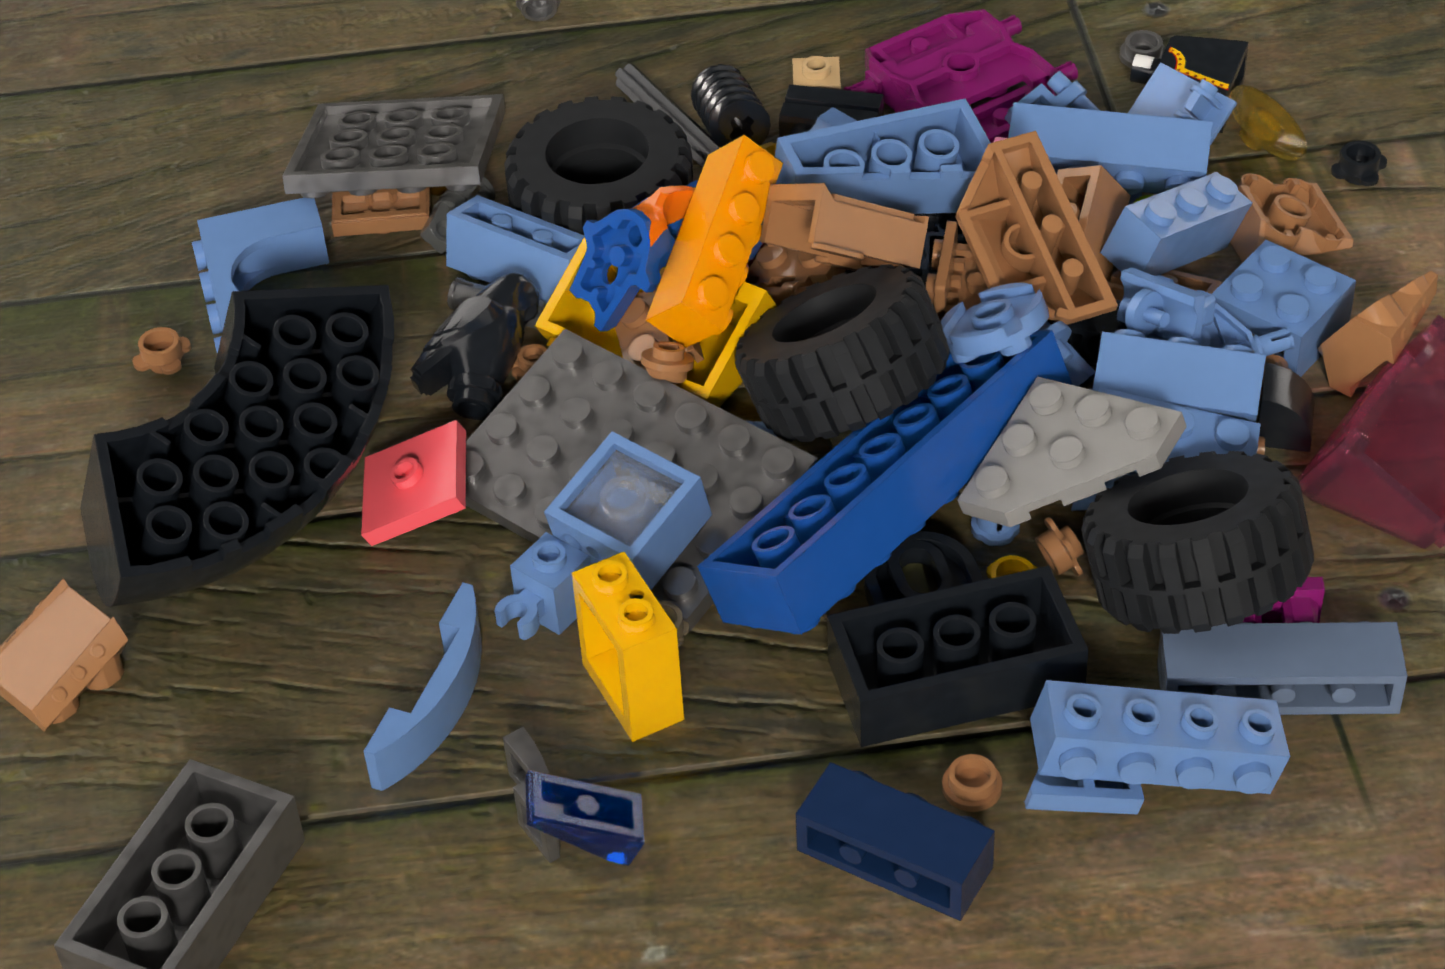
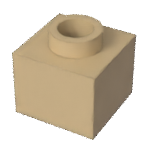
(817, 72)

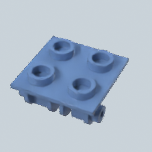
(1179, 96)

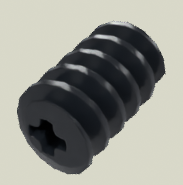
(729, 106)

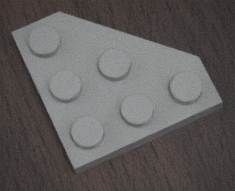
(1065, 448)

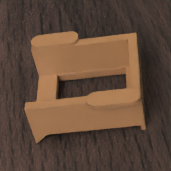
(841, 228)

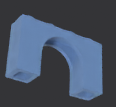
(253, 246)

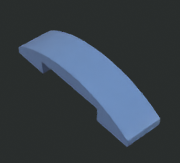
(407, 738)

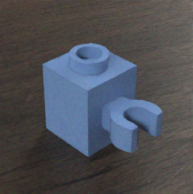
(542, 587)

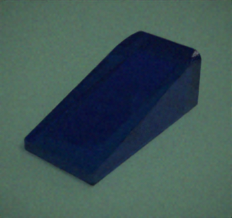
(586, 815)

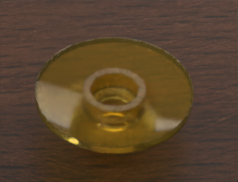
(1267, 124)

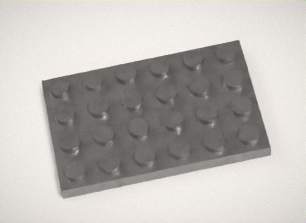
(569, 408)

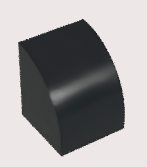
(1286, 410)

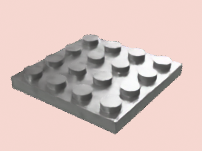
(395, 145)

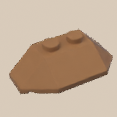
(1029, 233)

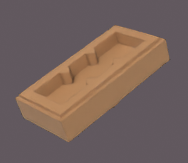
(379, 212)

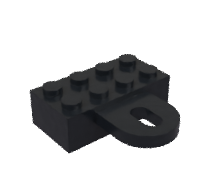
(950, 652)

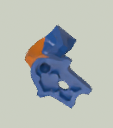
(636, 243)

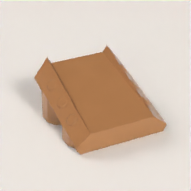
(1289, 216)
(1376, 334)
(58, 656)

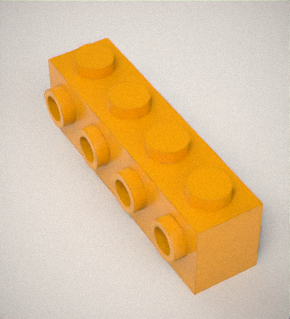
(714, 243)

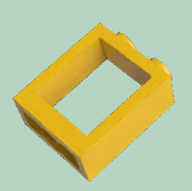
(628, 646)

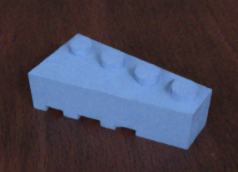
(896, 160)

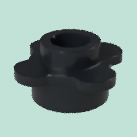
(1359, 163)

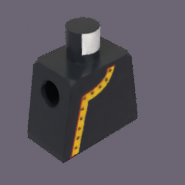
(1211, 59)

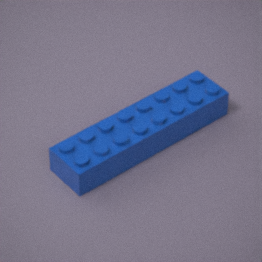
(871, 493)

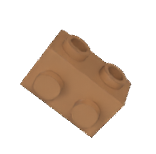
(957, 274)

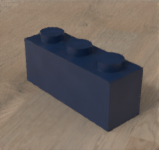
(895, 840)

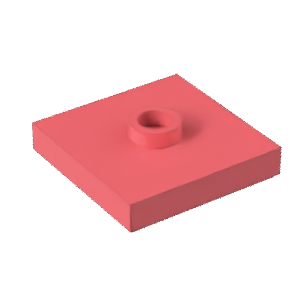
(414, 483)

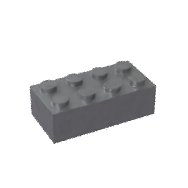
(187, 876)

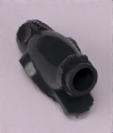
(478, 346)

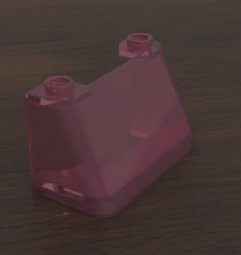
(1390, 448)

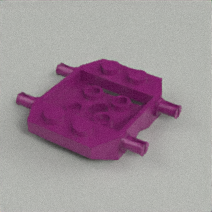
(956, 60)

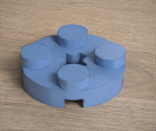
(996, 324)

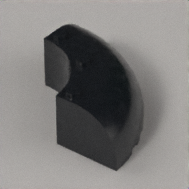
(251, 451)

